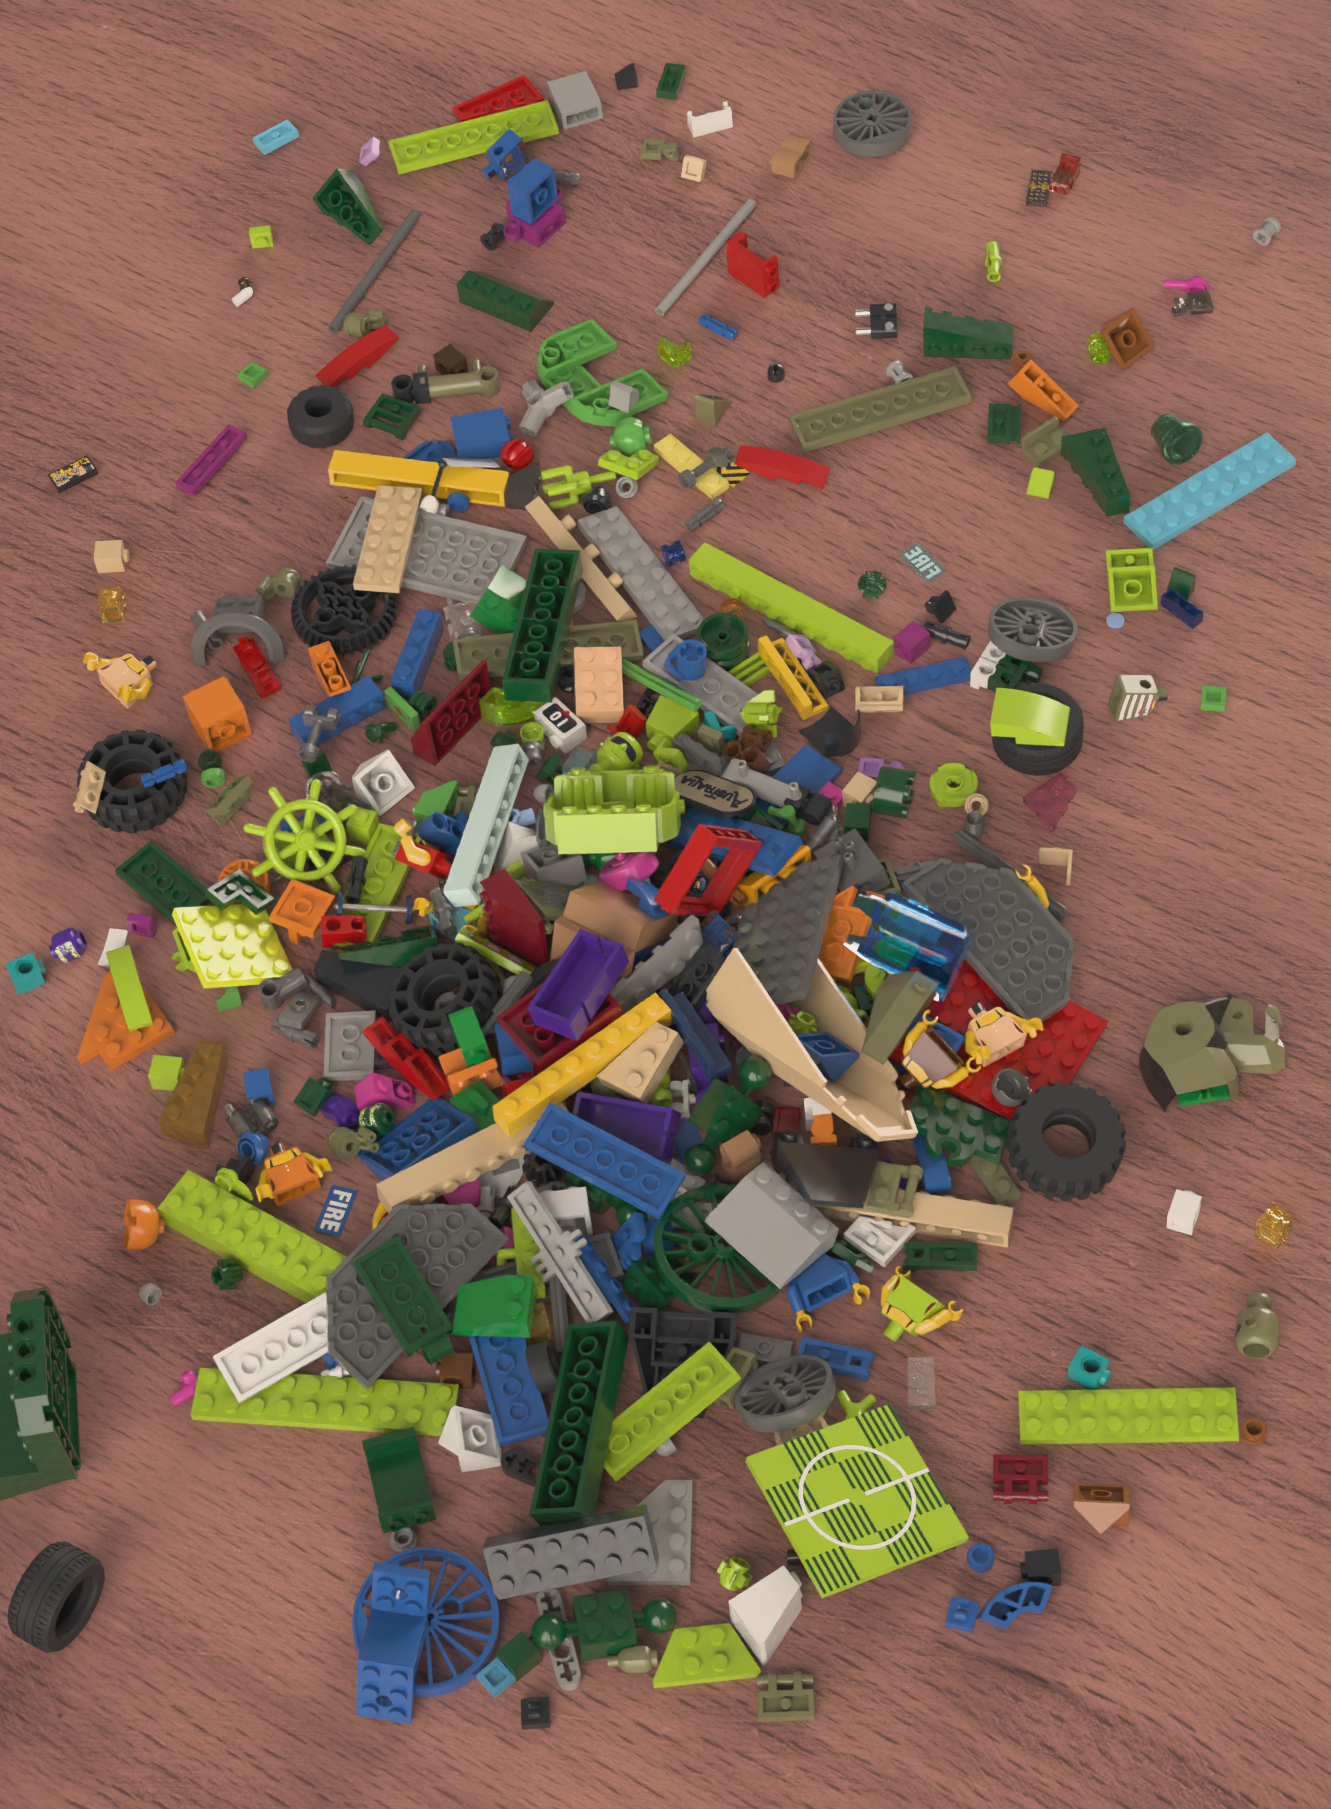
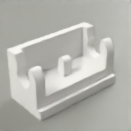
(710, 121)

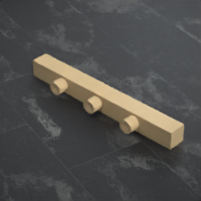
(603, 587)

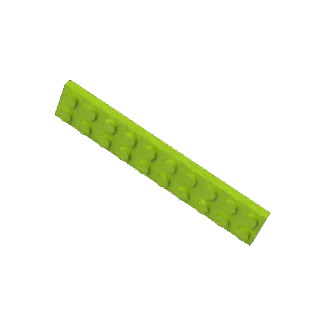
(329, 1403)

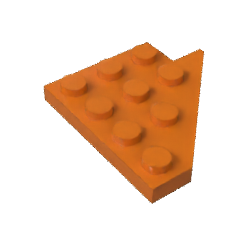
(843, 920)
(109, 1034)

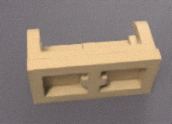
(879, 699)

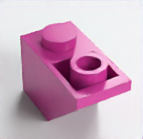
(384, 1089)

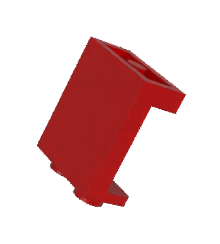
(750, 269)

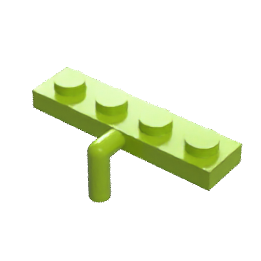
(523, 1251)

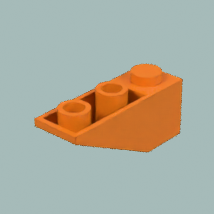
(328, 669)

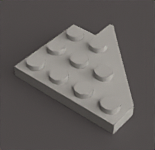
(671, 1522)

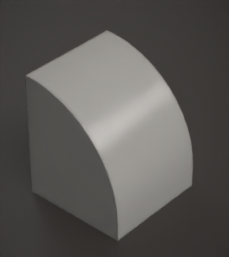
(623, 396)

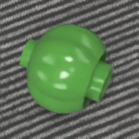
(630, 436)

